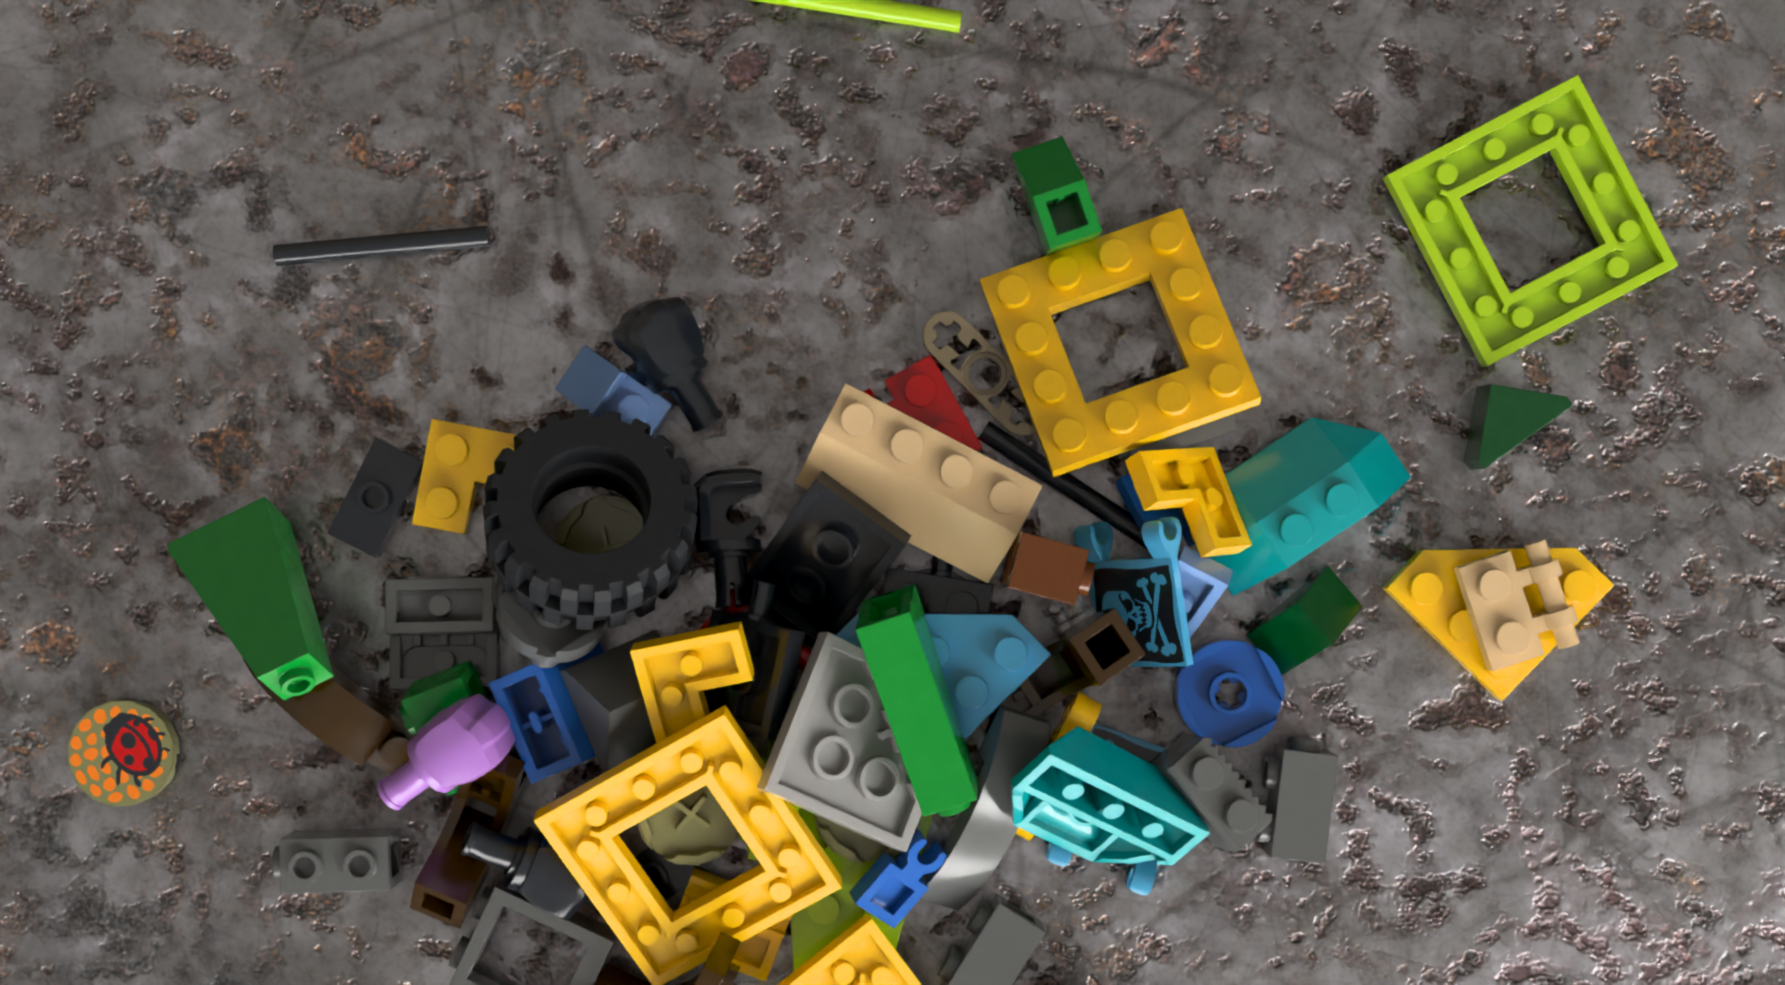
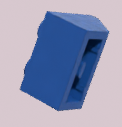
(544, 718)

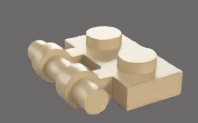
(1500, 609)

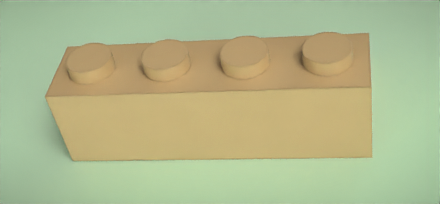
(923, 481)

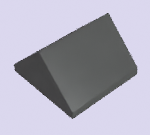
(611, 704)

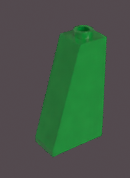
(259, 595)
(917, 701)

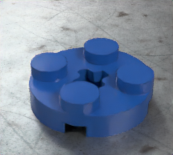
(1257, 701)

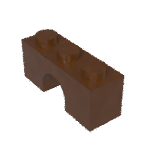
(1047, 568)

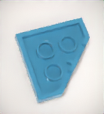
(980, 658)

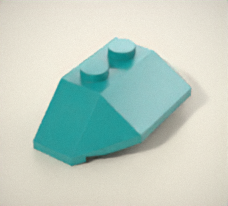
(1307, 493)
(1103, 803)

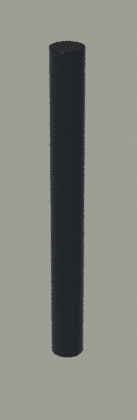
(382, 245)
(1065, 483)

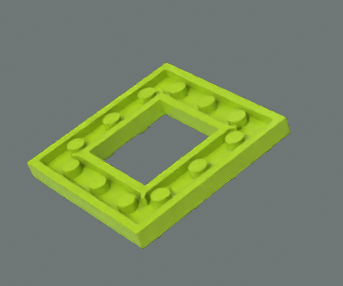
(1627, 236)

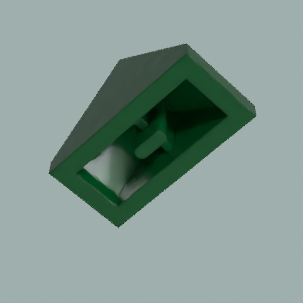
(1505, 418)
(1306, 621)

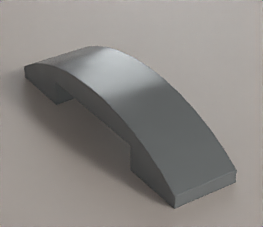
(987, 825)

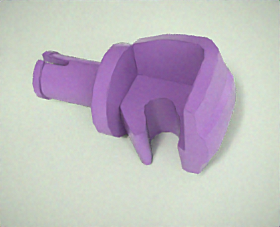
(451, 750)

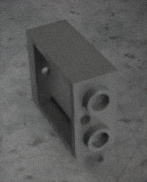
(488, 909)

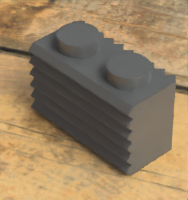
(1213, 791)

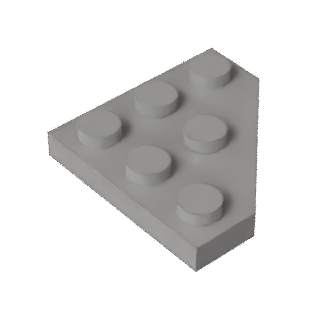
(840, 750)

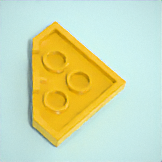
(1432, 597)

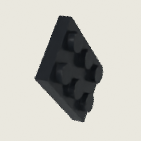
(826, 559)

